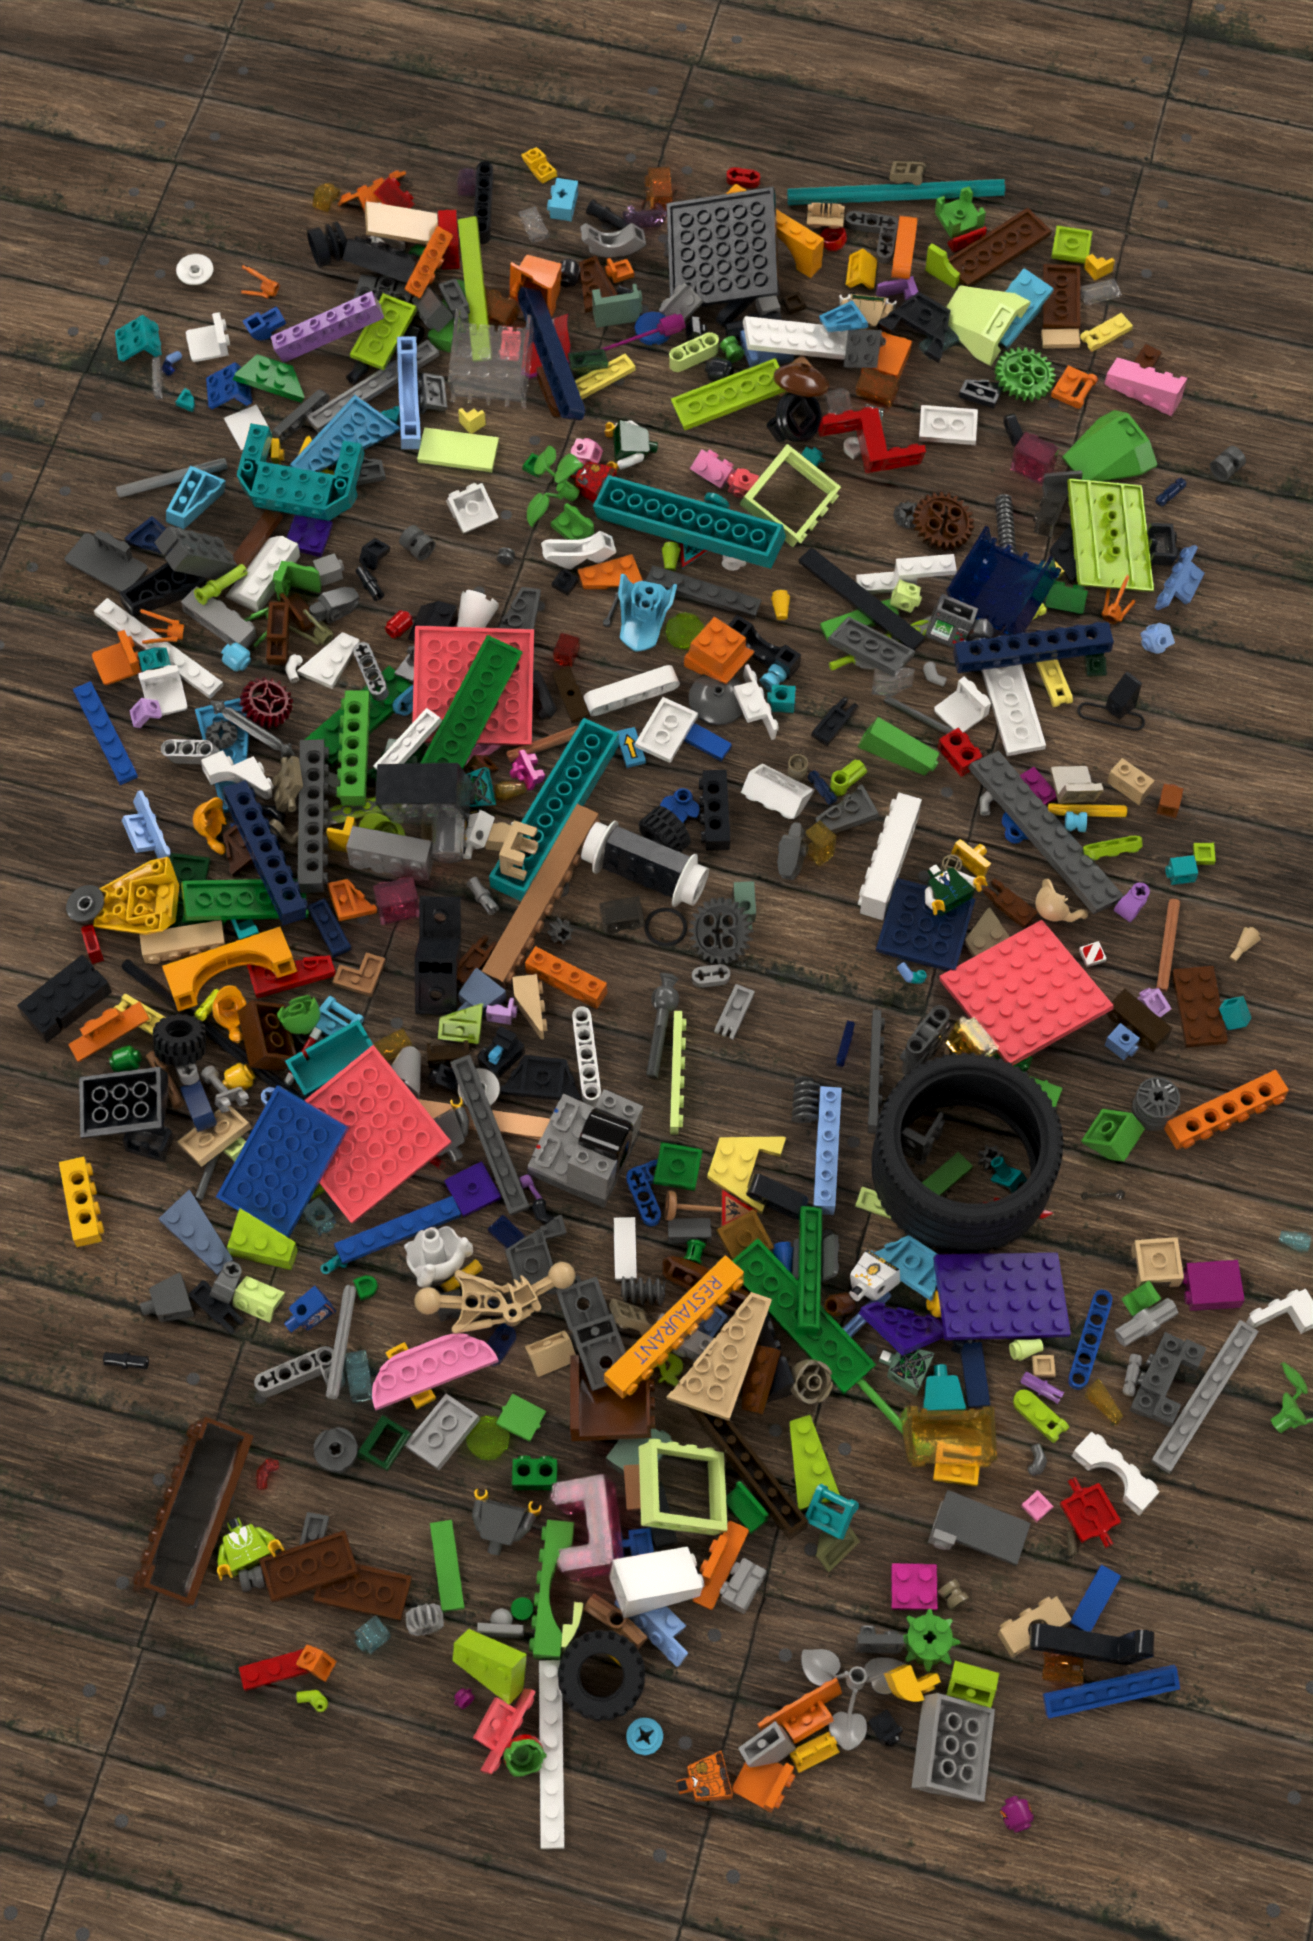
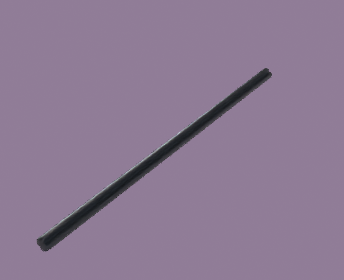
(211, 1031)

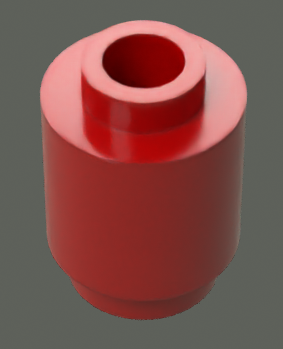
(399, 624)

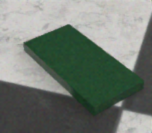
(187, 869)

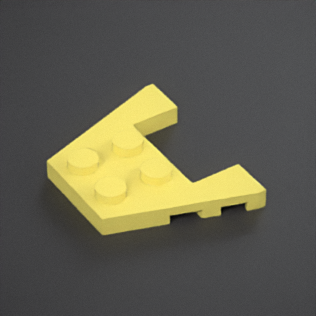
(735, 1162)

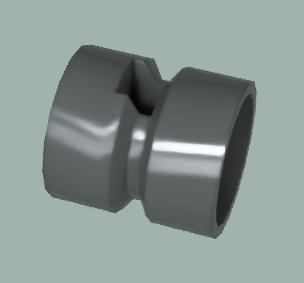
(1227, 463)
(417, 542)

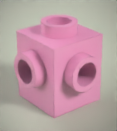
(586, 451)

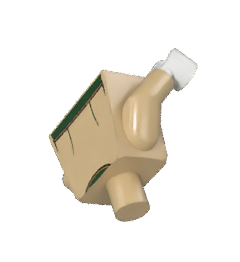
(871, 307)

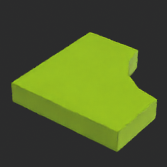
(940, 267)

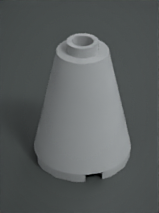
(408, 1068)

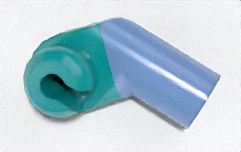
(911, 977)

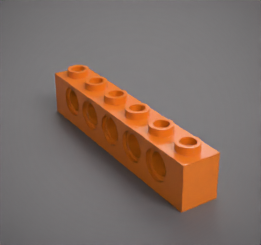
(1269, 1083)

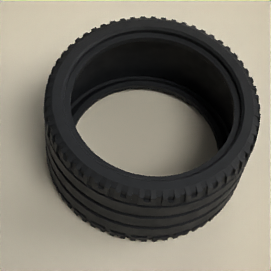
(980, 1084)

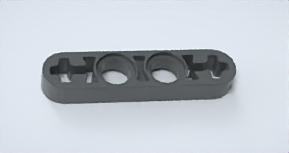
(299, 416)
(370, 671)

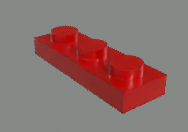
(271, 1670)

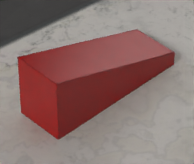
(92, 944)

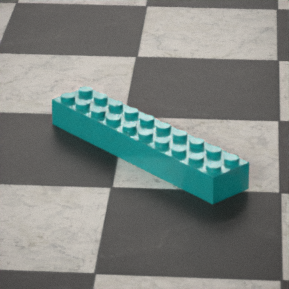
(689, 521)
(565, 787)

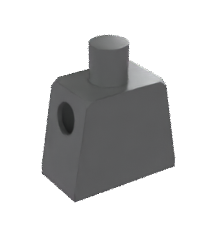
(169, 1300)

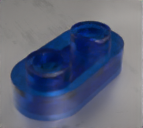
(501, 1346)

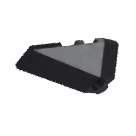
(782, 1378)

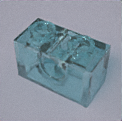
(358, 1376)

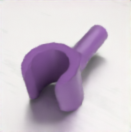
(526, 1181)

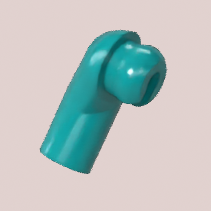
(332, 1265)

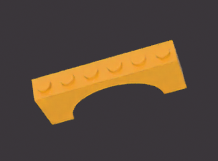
(802, 243)
(191, 973)

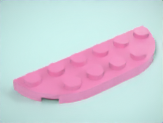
(429, 1367)

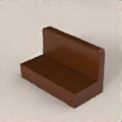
(296, 608)

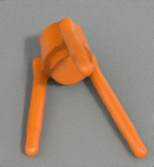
(268, 286)
(1113, 612)
(174, 631)

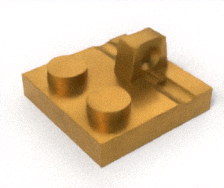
(742, 1232)

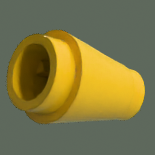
(780, 601)

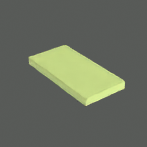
(458, 449)

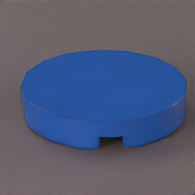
(648, 322)

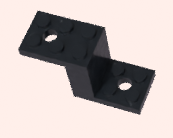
(437, 955)

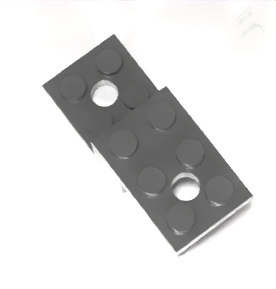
(591, 1329)

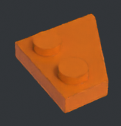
(348, 901)

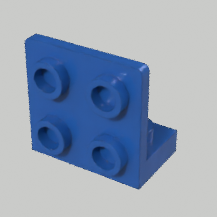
(223, 388)

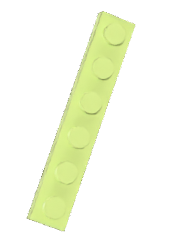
(678, 1063)

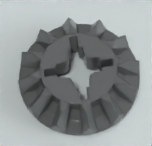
(900, 514)
(228, 738)

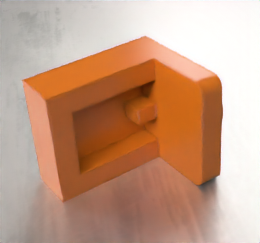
(619, 270)

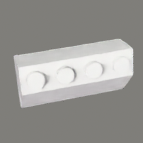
(257, 586)

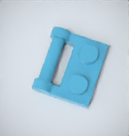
(330, 1023)

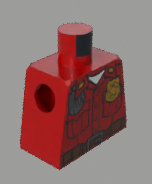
(592, 478)

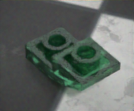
(1095, 665)

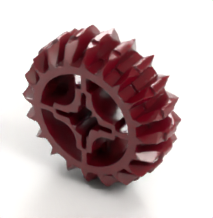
(271, 697)

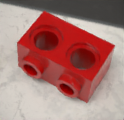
(955, 753)

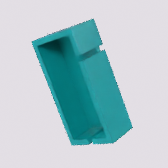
(328, 1057)

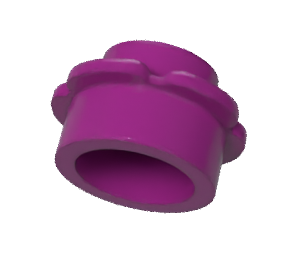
(464, 1698)

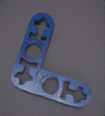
(645, 1179)

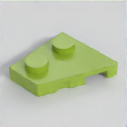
(462, 1025)

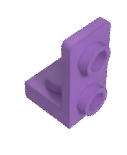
(898, 286)

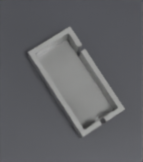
(390, 853)

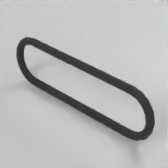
(1106, 722)

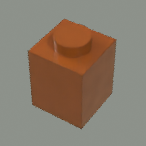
(1170, 800)

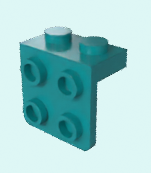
(138, 336)

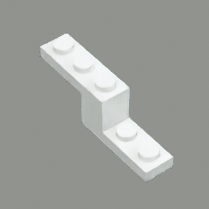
(908, 570)
(1297, 1304)

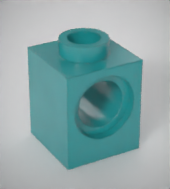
(154, 658)
(782, 691)
(1182, 870)

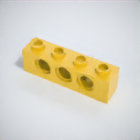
(71, 1171)

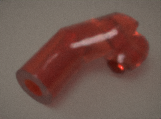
(263, 1472)

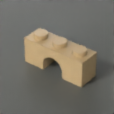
(1015, 1634)

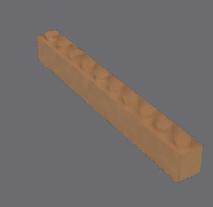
(540, 897)

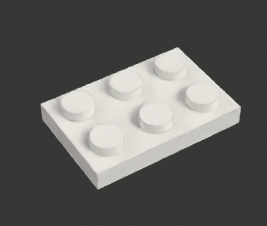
(948, 425)
(666, 730)

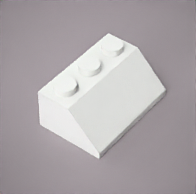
(776, 791)

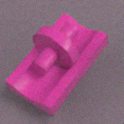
(524, 770)

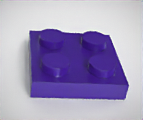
(310, 534)

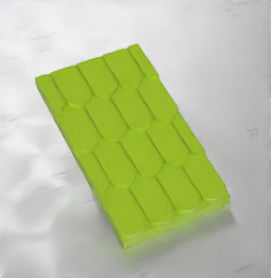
(1110, 535)

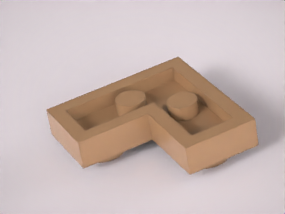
(362, 980)

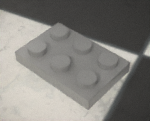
(442, 1431)

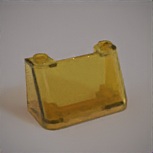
(949, 1436)

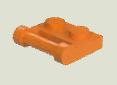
(1069, 383)

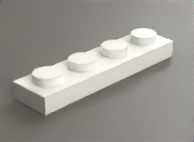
(411, 739)

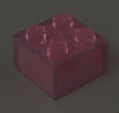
(1034, 457)
(396, 900)

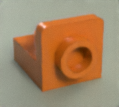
(316, 1662)

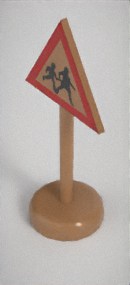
(730, 1208)

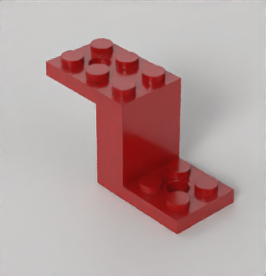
(871, 440)

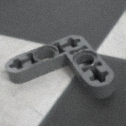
(884, 231)

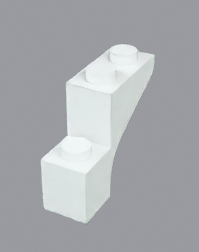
(573, 552)
(221, 768)

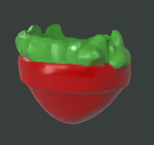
(524, 1755)

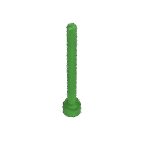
(880, 1403)

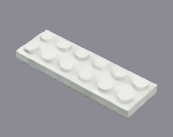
(794, 338)
(1013, 709)

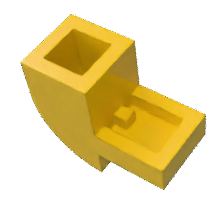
(906, 1686)

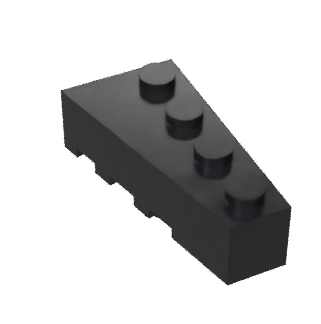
(159, 589)

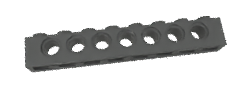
(313, 881)

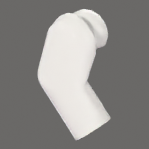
(293, 661)

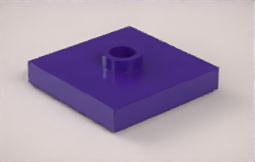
(472, 1189)

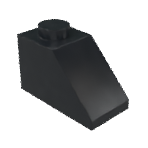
(1124, 696)

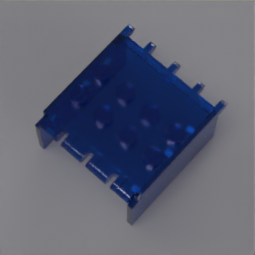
(1002, 584)

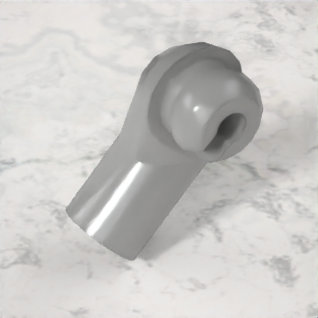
(931, 674)
(985, 801)

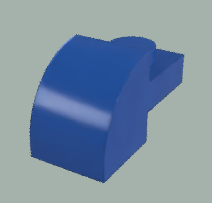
(262, 325)

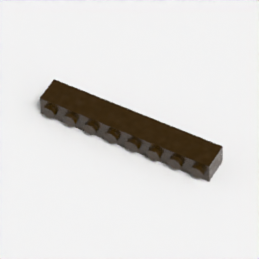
(753, 1473)

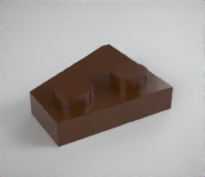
(236, 851)

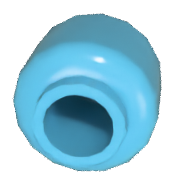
(236, 657)

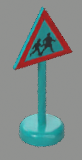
(691, 553)

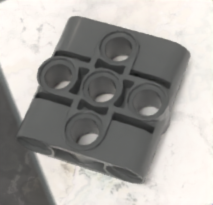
(382, 285)
(926, 1039)

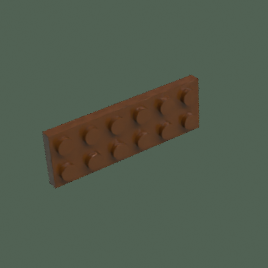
(999, 247)

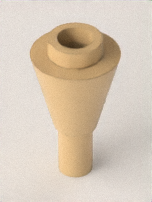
(1248, 938)

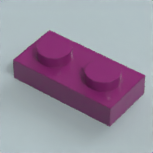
(1039, 786)

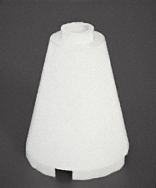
(475, 609)

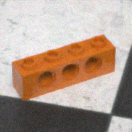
(566, 977)

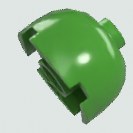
(300, 1016)

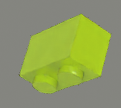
(972, 1684)

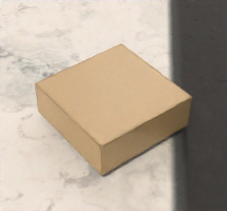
(1043, 1366)

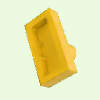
(972, 858)

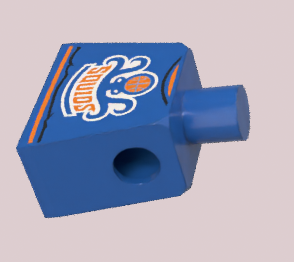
(309, 1310)

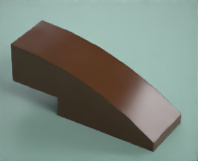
(277, 633)

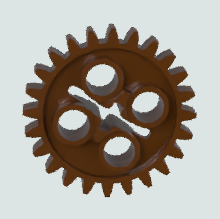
(926, 517)

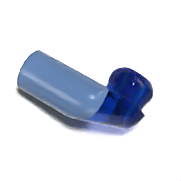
(170, 359)

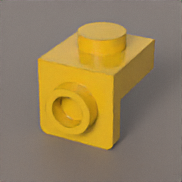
(277, 453)

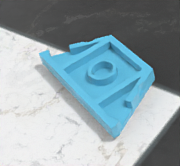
(914, 1263)

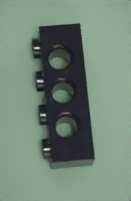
(720, 838)

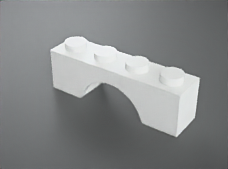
(1095, 1453)

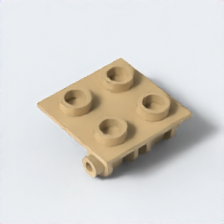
(817, 219)

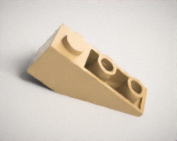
(528, 1001)

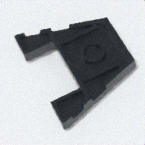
(923, 316)

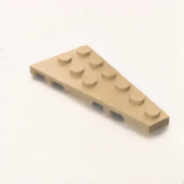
(720, 1370)

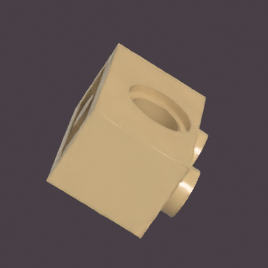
(1130, 781)

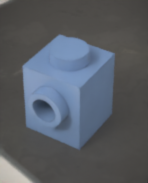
(1122, 1042)

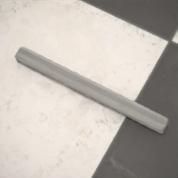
(168, 478)
(341, 1342)

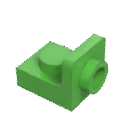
(1141, 1298)

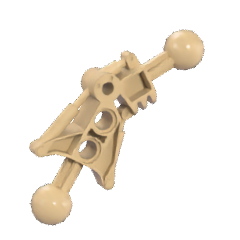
(522, 1296)

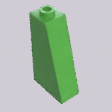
(898, 747)

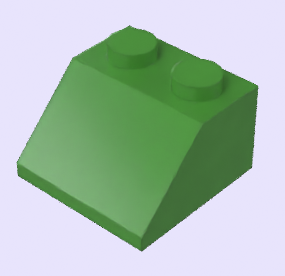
(1113, 1134)

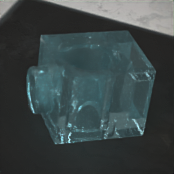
(317, 1208)
(371, 1635)

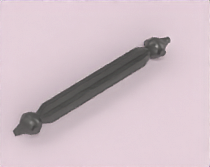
(252, 728)

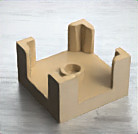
(510, 852)
(1158, 1261)

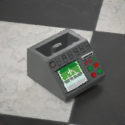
(950, 621)

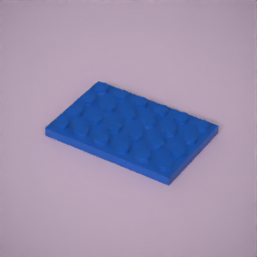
(282, 1161)

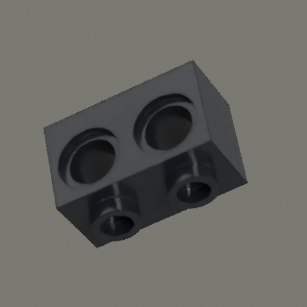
(505, 1061)

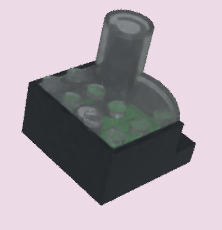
(428, 796)

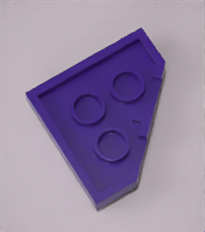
(901, 1327)

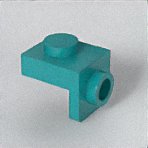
(813, 456)

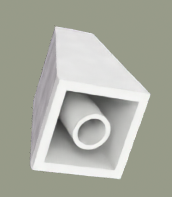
(655, 1580)

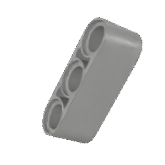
(179, 750)

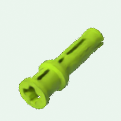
(214, 588)

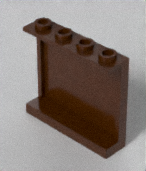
(604, 1413)

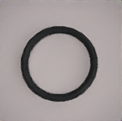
(665, 909)

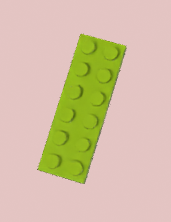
(727, 395)

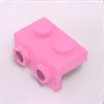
(712, 468)

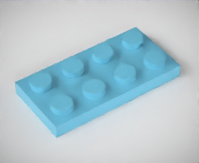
(1036, 292)

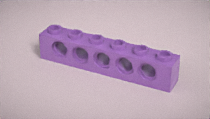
(327, 327)

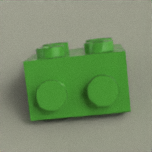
(297, 576)

